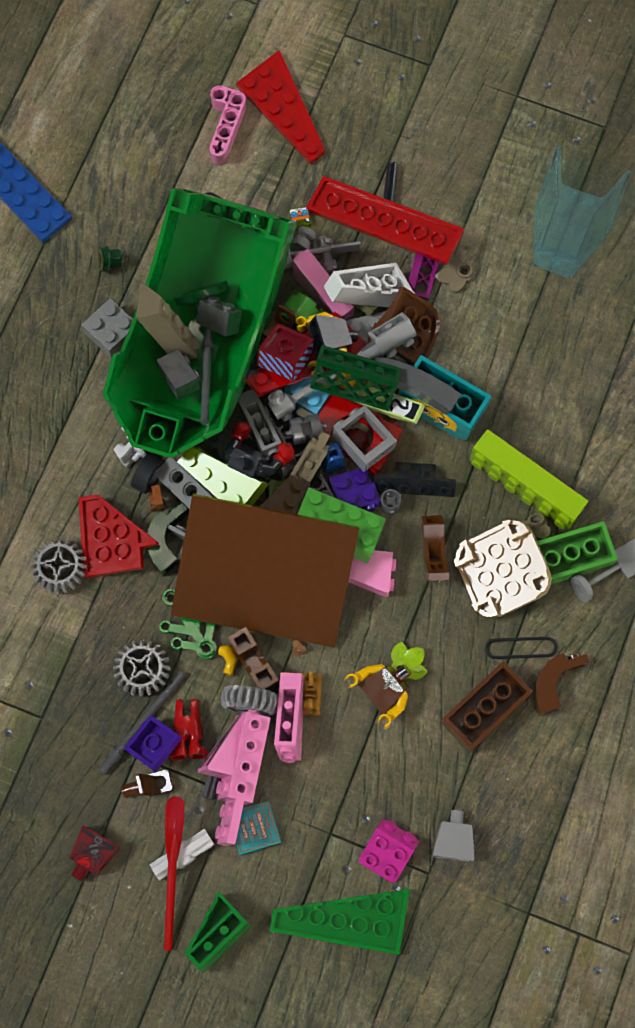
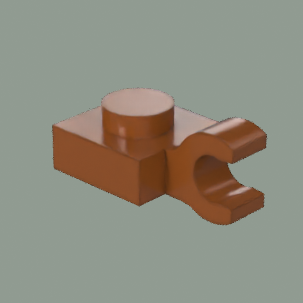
(156, 499)

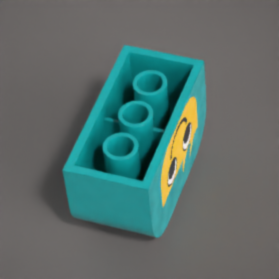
(465, 412)

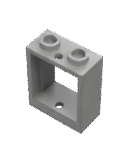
(352, 450)

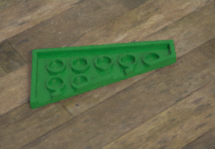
(360, 921)

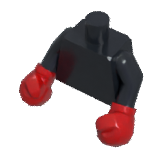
(252, 462)

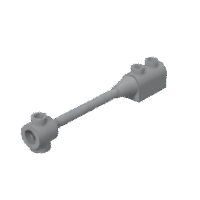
(383, 342)

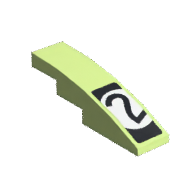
(400, 408)

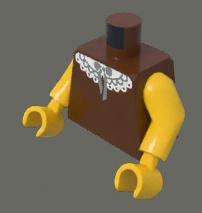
(384, 688)

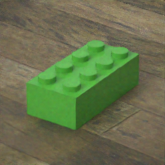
(329, 508)
(578, 552)

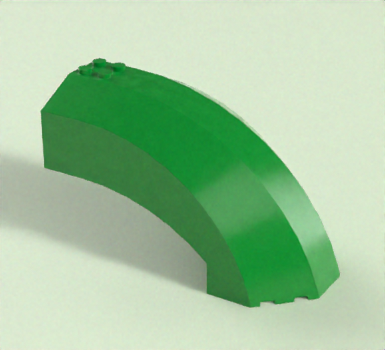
(198, 246)

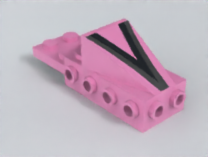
(238, 764)

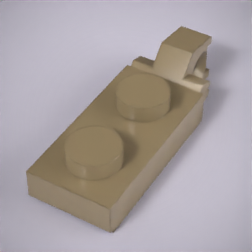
(311, 457)

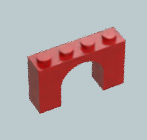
(340, 408)

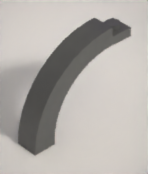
(423, 386)

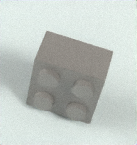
(108, 327)

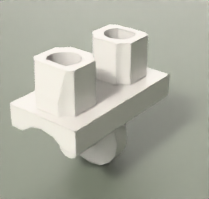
(128, 453)

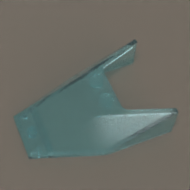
(571, 221)

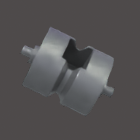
(305, 428)

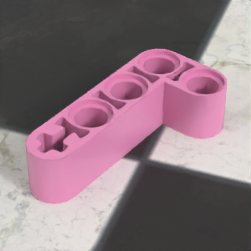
(224, 126)

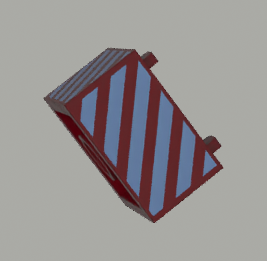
(285, 352)

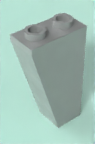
(260, 424)

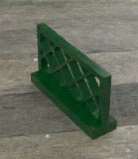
(358, 368)

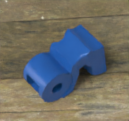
(334, 459)

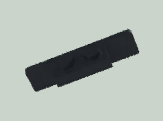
(416, 480)

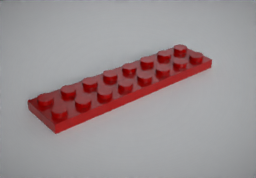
(385, 220)

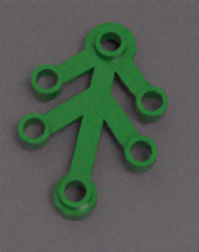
(191, 628)

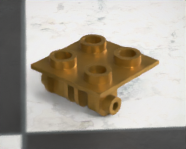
(312, 693)

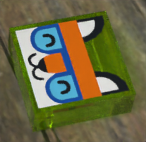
(301, 216)

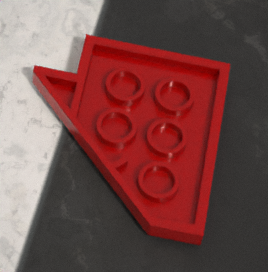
(110, 539)

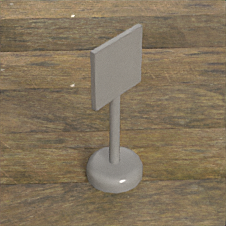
(335, 249)
(625, 562)

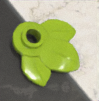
(411, 658)

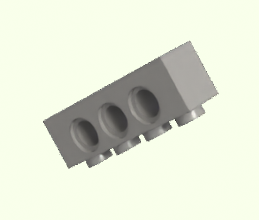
(168, 474)

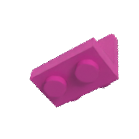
(388, 850)

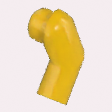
(230, 658)

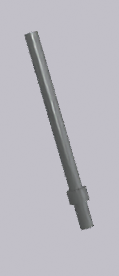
(207, 348)
(115, 754)

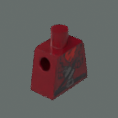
(91, 853)

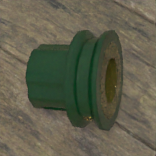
(109, 258)

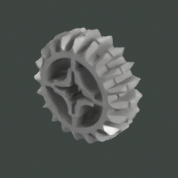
(41, 563)
(135, 675)
(246, 698)

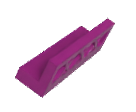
(415, 273)

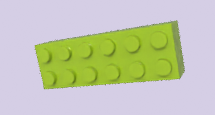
(527, 480)

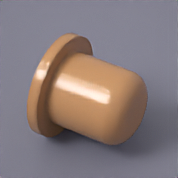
(298, 648)

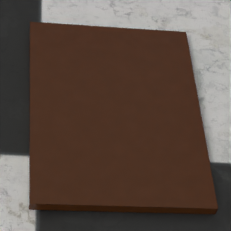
(264, 570)

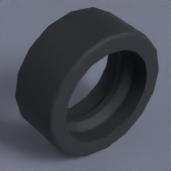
(143, 476)

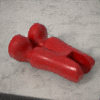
(189, 729)

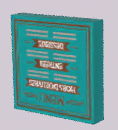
(257, 829)

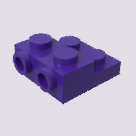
(355, 488)
(152, 743)

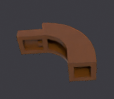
(434, 548)
(545, 685)

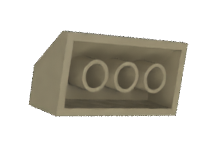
(165, 324)

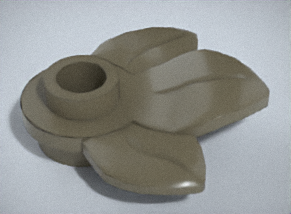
(452, 273)
(538, 524)

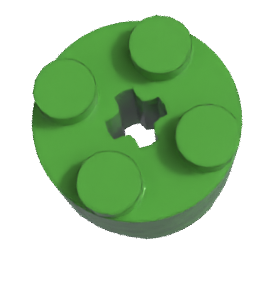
(301, 306)

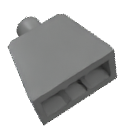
(454, 839)

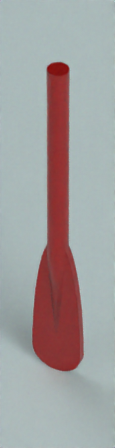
(173, 836)

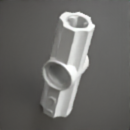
(188, 851)

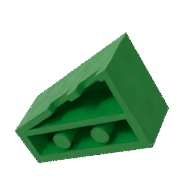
(216, 934)

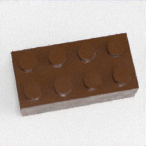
(486, 707)

